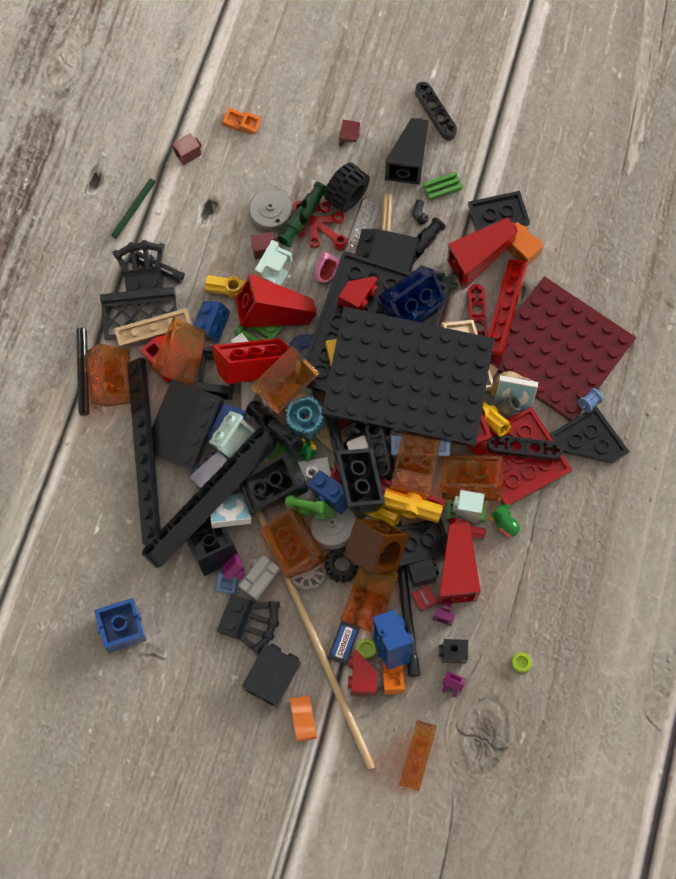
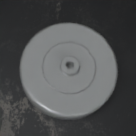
(270, 209)
(333, 532)

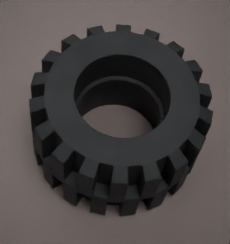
(346, 187)

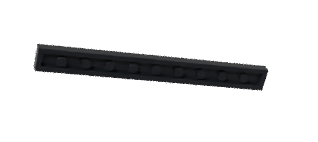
(143, 449)

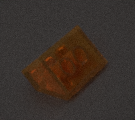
(108, 375)
(284, 379)
(473, 474)
(292, 544)

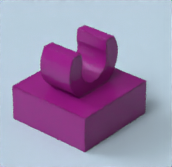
(233, 567)
(444, 615)
(453, 681)

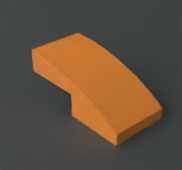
(241, 122)
(393, 680)
(303, 718)

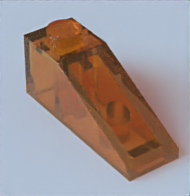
(418, 755)

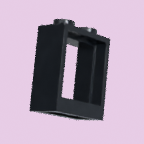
(222, 391)

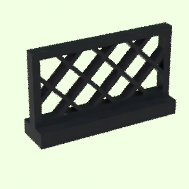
(134, 298)

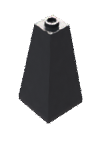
(407, 156)

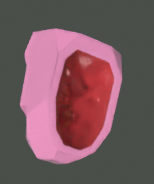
(325, 267)

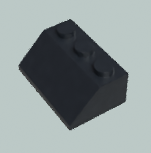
(360, 480)

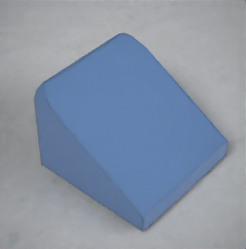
(225, 585)

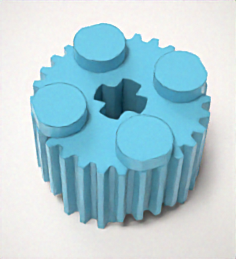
(301, 408)

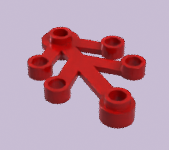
(318, 222)

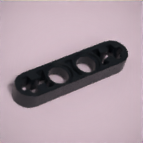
(432, 112)
(524, 447)

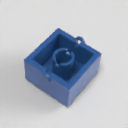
(120, 625)
(392, 639)

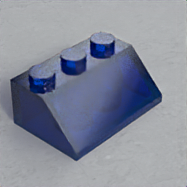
(414, 295)

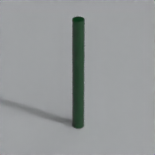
(135, 205)

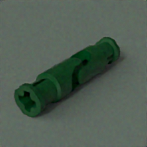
(303, 212)

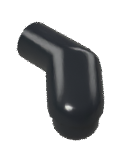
(417, 213)

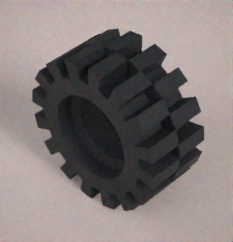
(334, 573)

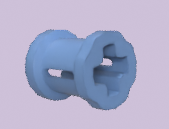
(594, 400)

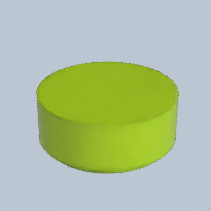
(366, 648)
(521, 662)

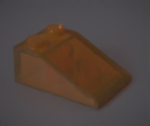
(180, 352)

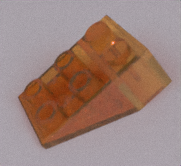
(415, 465)
(368, 598)

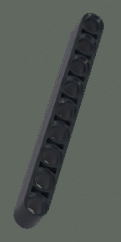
(209, 497)

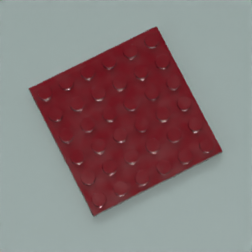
(562, 347)

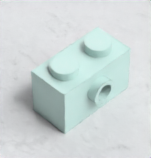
(468, 506)

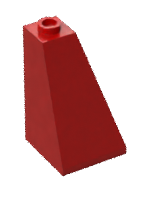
(478, 250)
(269, 304)
(459, 571)

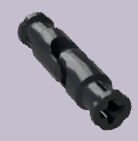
(428, 236)
(267, 420)

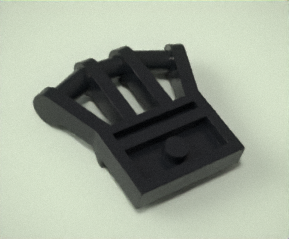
(145, 277)
(237, 616)

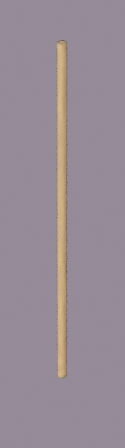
(325, 664)

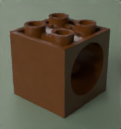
(376, 546)

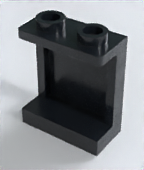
(271, 674)

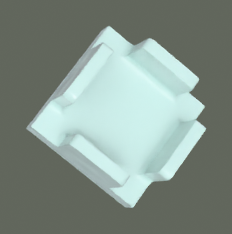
(272, 262)

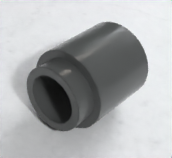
(508, 407)

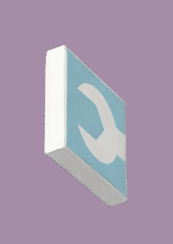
(521, 389)
(231, 512)

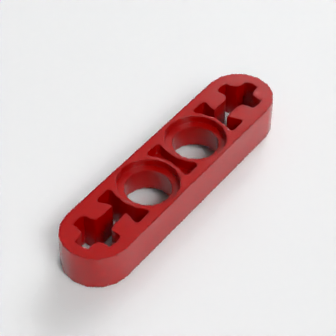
(477, 318)

